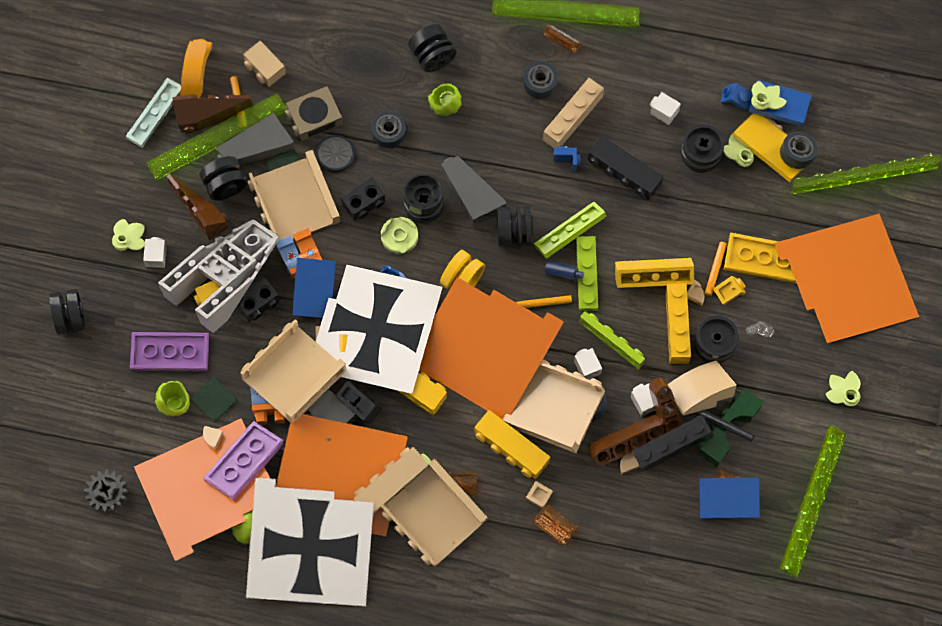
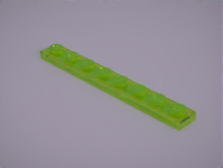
(569, 11)
(214, 137)
(869, 173)
(812, 501)

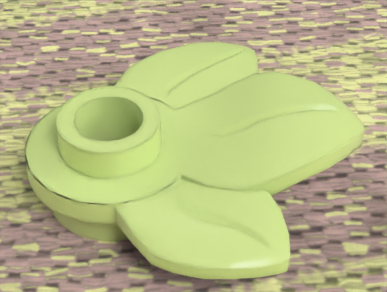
(766, 97)
(737, 150)
(130, 234)
(843, 387)

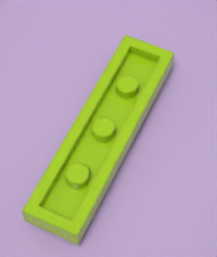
(570, 230)
(587, 263)
(618, 344)

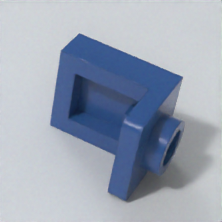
(737, 96)
(567, 154)

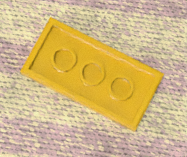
(765, 141)
(756, 258)

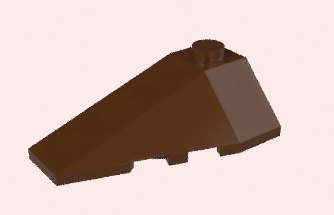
(197, 113)
(203, 212)

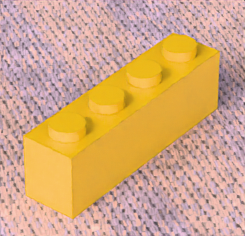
(654, 272)
(678, 323)
(427, 394)
(512, 445)

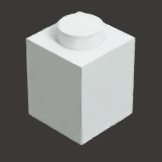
(664, 108)
(155, 252)
(587, 363)
(642, 399)

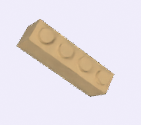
(573, 113)
(393, 480)

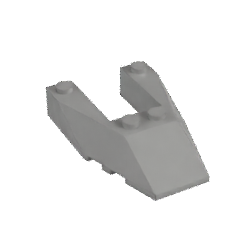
(229, 263)

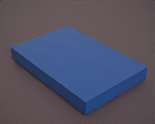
(794, 109)
(313, 286)
(729, 498)

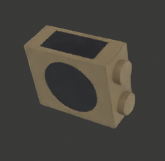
(313, 114)

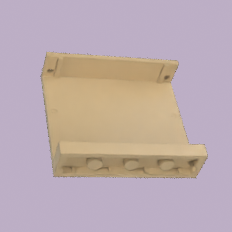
(294, 198)
(292, 372)
(557, 406)
(434, 514)

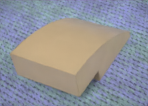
(702, 388)

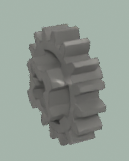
(113, 489)

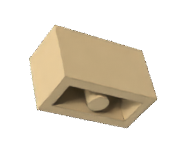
(264, 64)

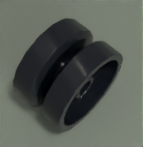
(702, 148)
(223, 178)
(66, 312)
(716, 339)

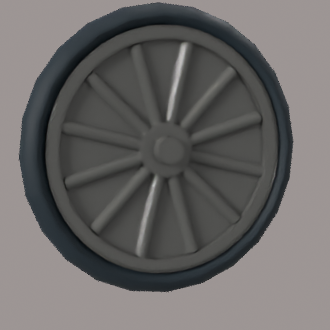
(335, 153)

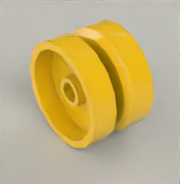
(463, 268)

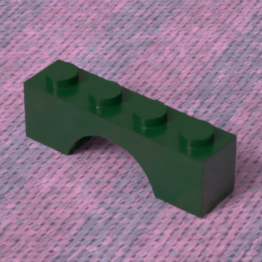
(744, 408)

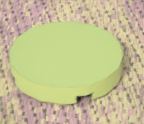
(399, 235)

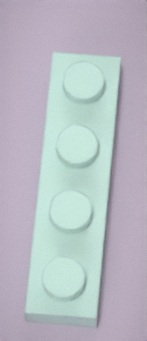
(154, 113)

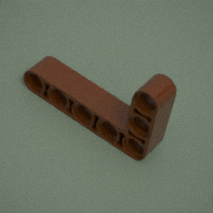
(640, 433)

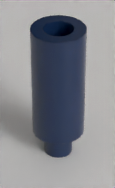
(563, 271)

